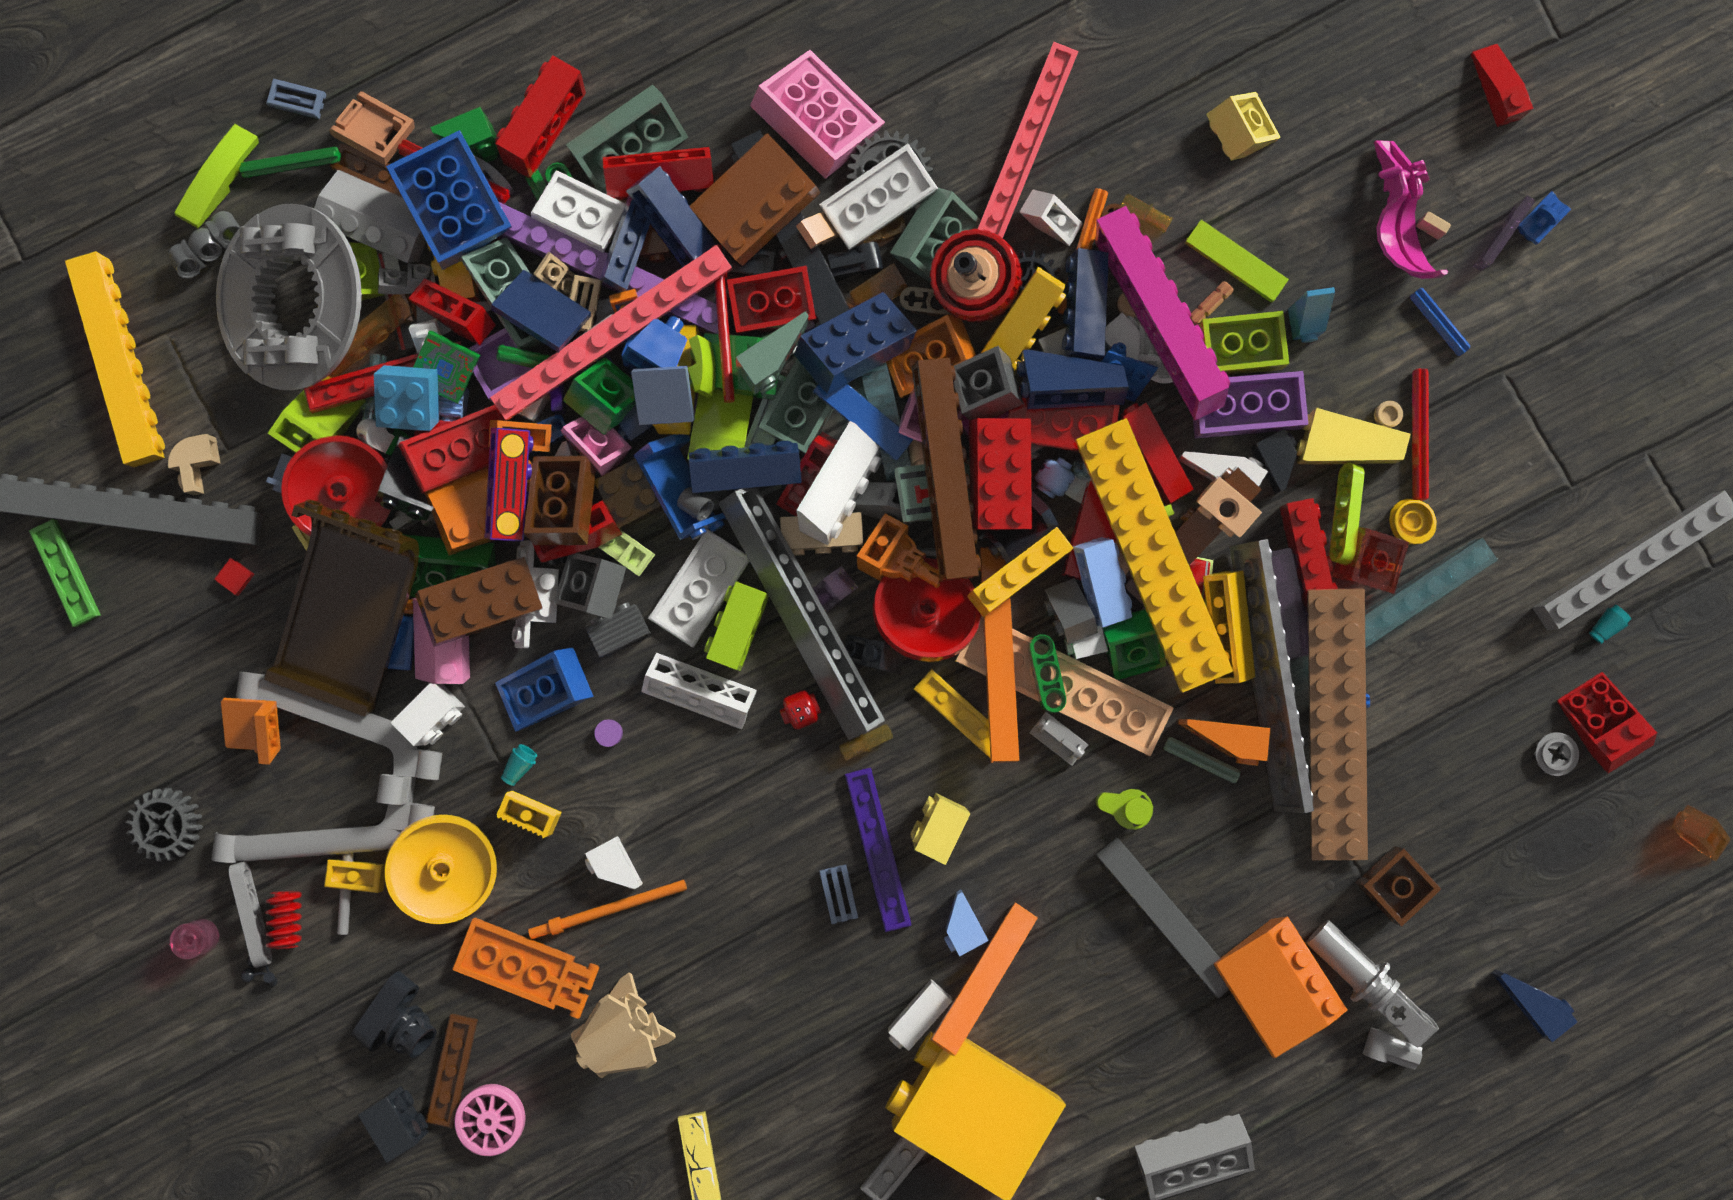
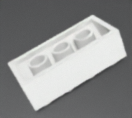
(838, 485)

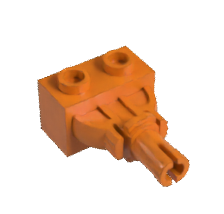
(894, 554)

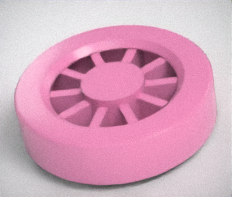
(489, 1120)

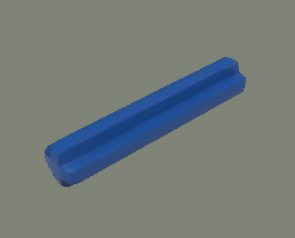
(1440, 321)

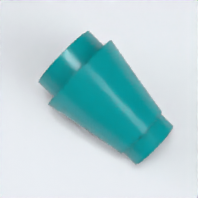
(1610, 623)
(519, 763)

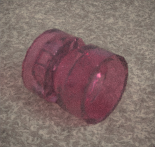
(194, 939)

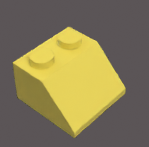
(1242, 125)

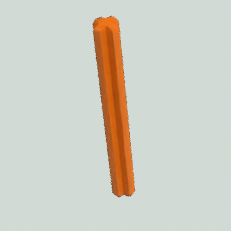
(1089, 228)

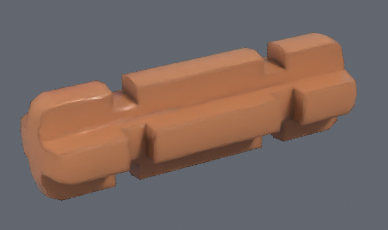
(1222, 292)

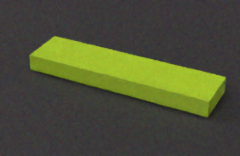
(1236, 261)

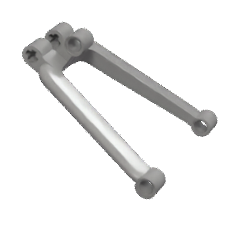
(393, 789)

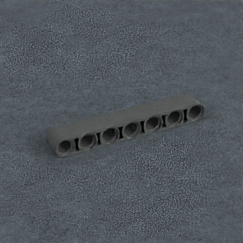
(1163, 914)

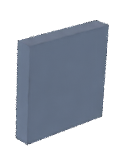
(663, 395)

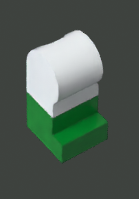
(378, 436)

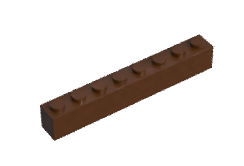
(945, 469)

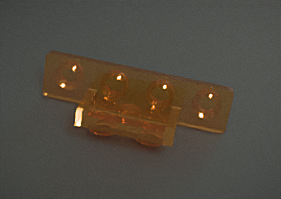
(374, 330)

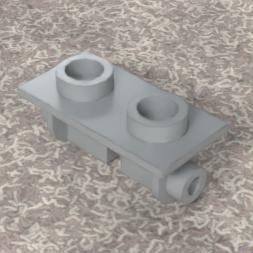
(1059, 738)

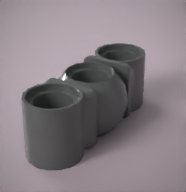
(203, 245)

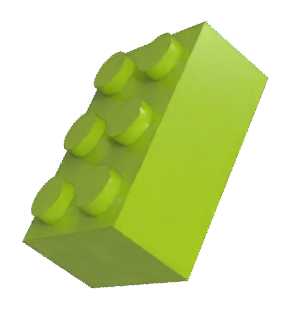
(1247, 342)
(736, 625)

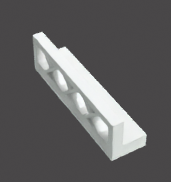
(696, 695)

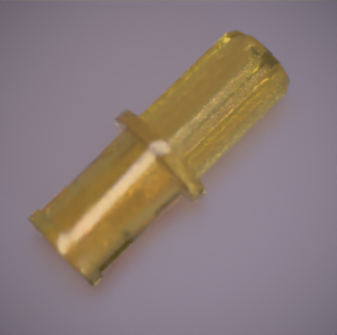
(1147, 213)
(866, 742)

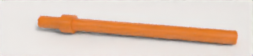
(558, 925)

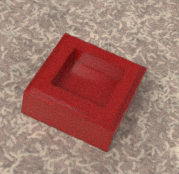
(234, 576)

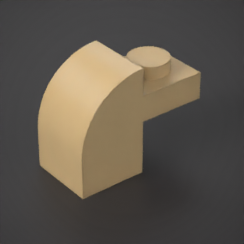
(188, 458)

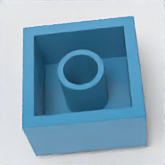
(406, 398)

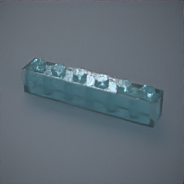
(1427, 589)

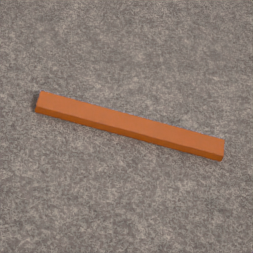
(999, 672)

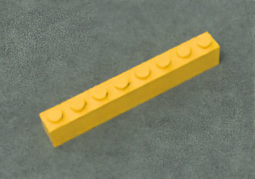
(115, 359)

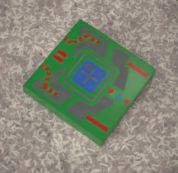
(452, 363)

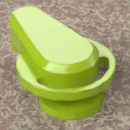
(1127, 807)

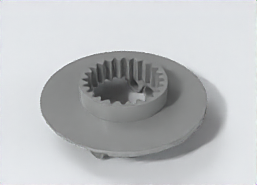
(245, 296)

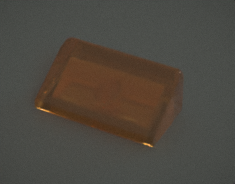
(886, 281)

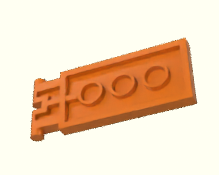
(524, 967)

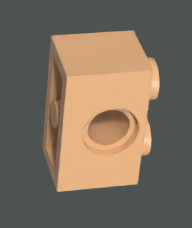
(1244, 511)

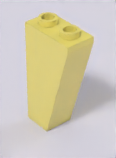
(1343, 439)

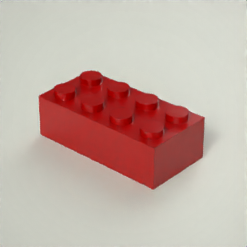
(540, 116)
(1000, 473)

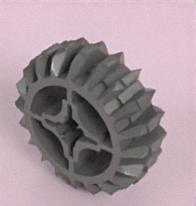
(146, 812)

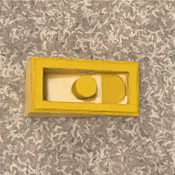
(355, 876)

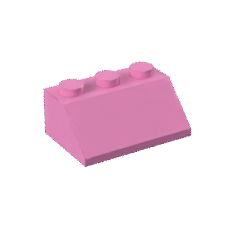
(442, 663)

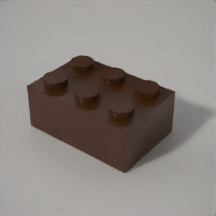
(560, 500)

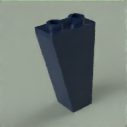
(1069, 381)

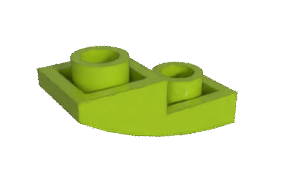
(704, 371)

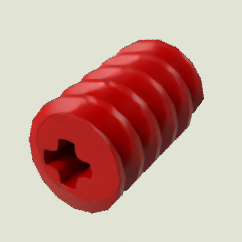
(284, 919)

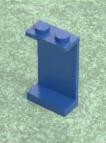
(668, 478)

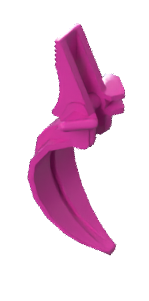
(1397, 221)

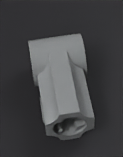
(1384, 1048)

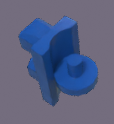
(1543, 218)

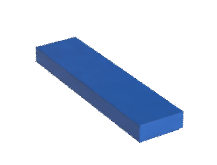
(867, 417)

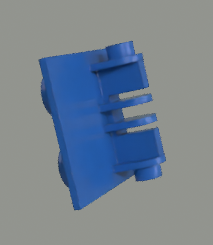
(1136, 371)

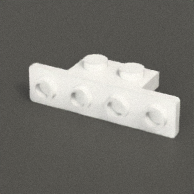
(546, 585)

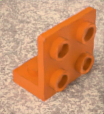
(252, 726)

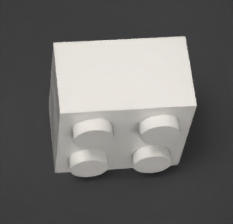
(428, 715)

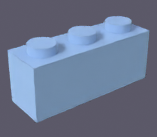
(1103, 581)

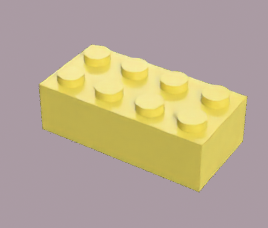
(939, 828)

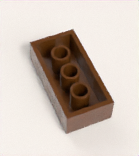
(478, 601)

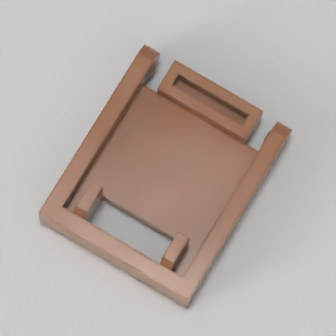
(370, 126)

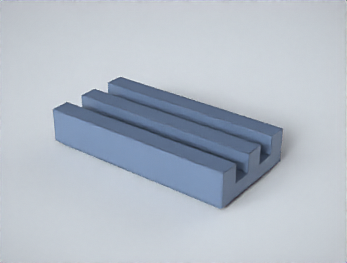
(317, 104)
(833, 871)

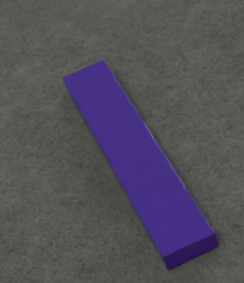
(878, 849)

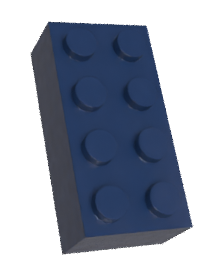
(854, 342)

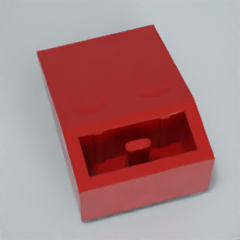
(1607, 722)

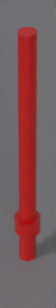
(724, 338)

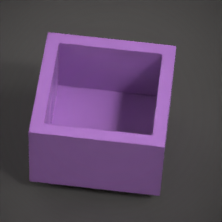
(490, 372)

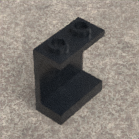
(400, 488)
(1012, 543)

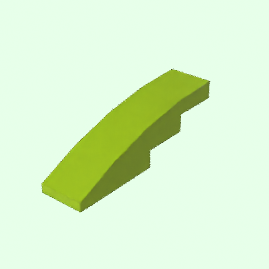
(215, 176)

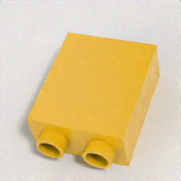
(975, 1114)

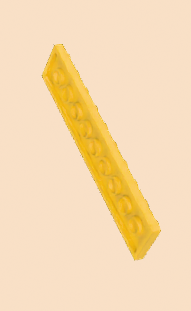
(1153, 555)

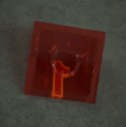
(1376, 561)

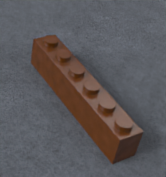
(1197, 530)

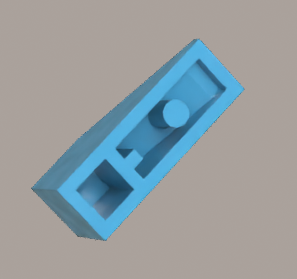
(1311, 314)

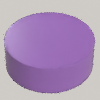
(608, 733)

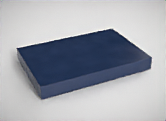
(541, 311)

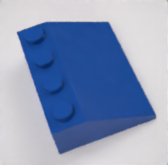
(449, 198)

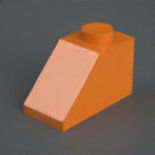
(540, 432)

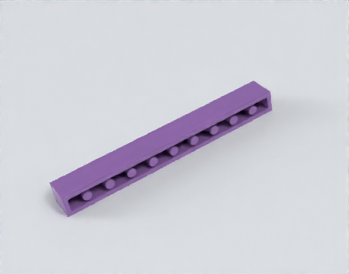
(589, 262)

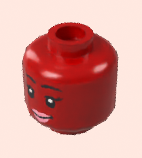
(800, 709)

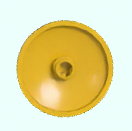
(440, 869)

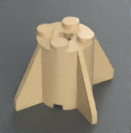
(619, 1033)

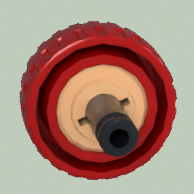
(976, 275)

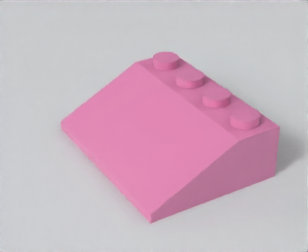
(816, 113)

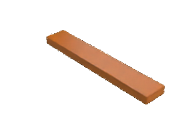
(983, 979)

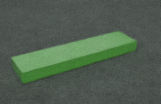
(64, 573)

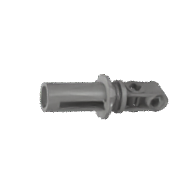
(1371, 983)

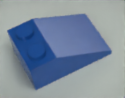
(544, 688)

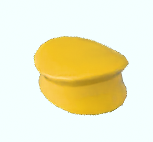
(1412, 521)

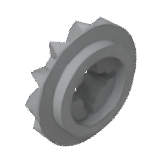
(1568, 750)

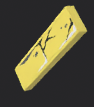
(699, 1156)

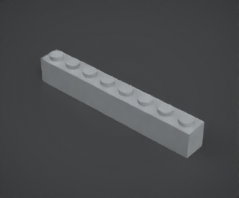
(1635, 560)

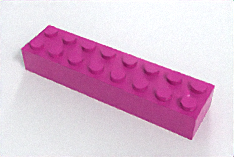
(1162, 313)

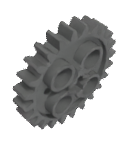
(876, 152)

